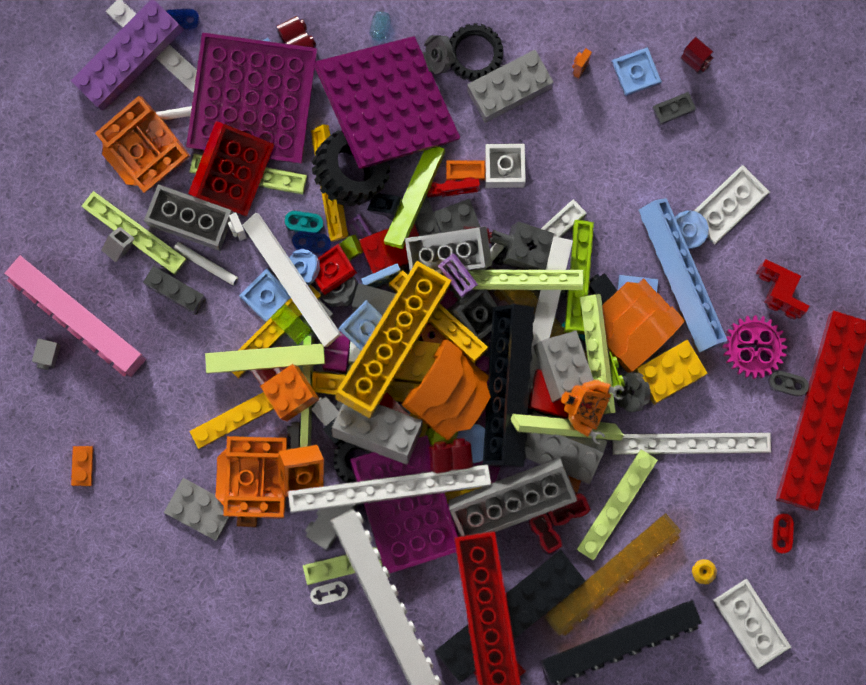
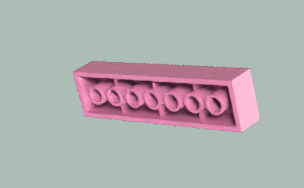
(72, 314)

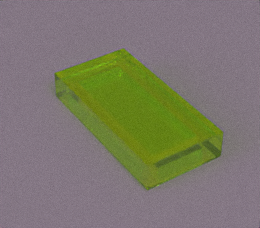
(291, 324)

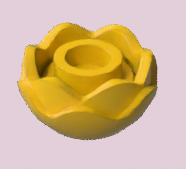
(699, 576)

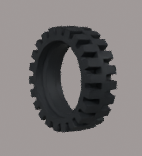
(481, 31)

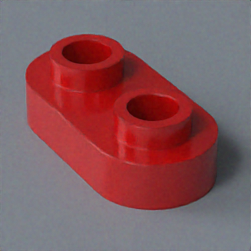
(784, 534)

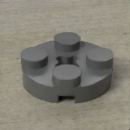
(442, 47)
(344, 296)
(636, 402)

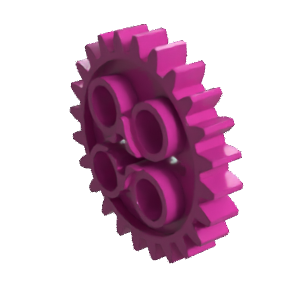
(755, 364)

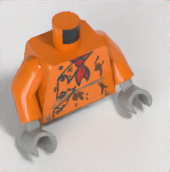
(588, 404)

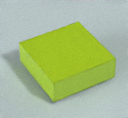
(351, 247)

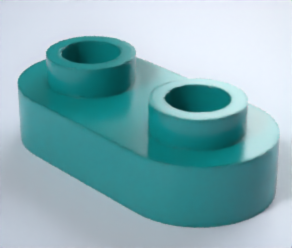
(304, 220)

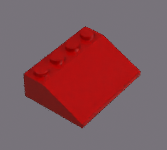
(231, 168)

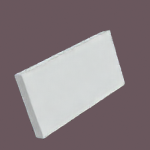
(731, 203)
(752, 623)

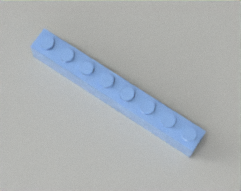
(682, 275)

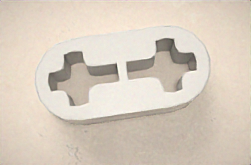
(331, 597)

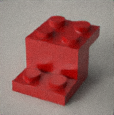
(782, 289)

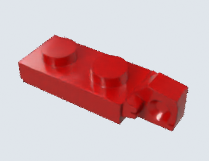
(451, 187)

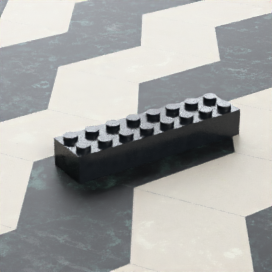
(508, 384)
(525, 605)
(621, 641)

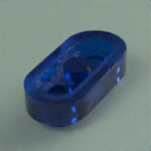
(182, 15)
(312, 240)

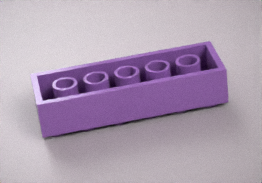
(127, 55)

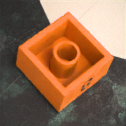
(289, 392)
(301, 469)

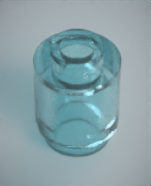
(380, 26)

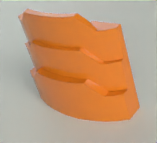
(141, 145)
(638, 323)
(450, 393)
(250, 477)

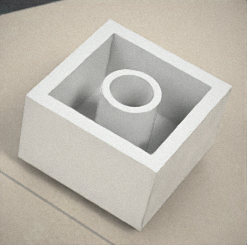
(505, 165)

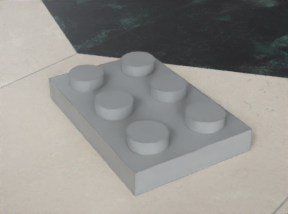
(197, 509)

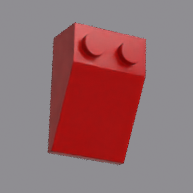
(382, 256)

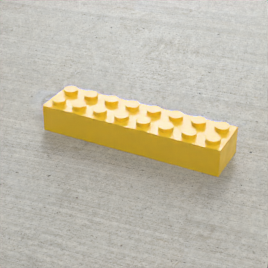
(392, 339)

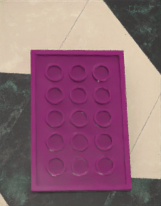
(406, 528)

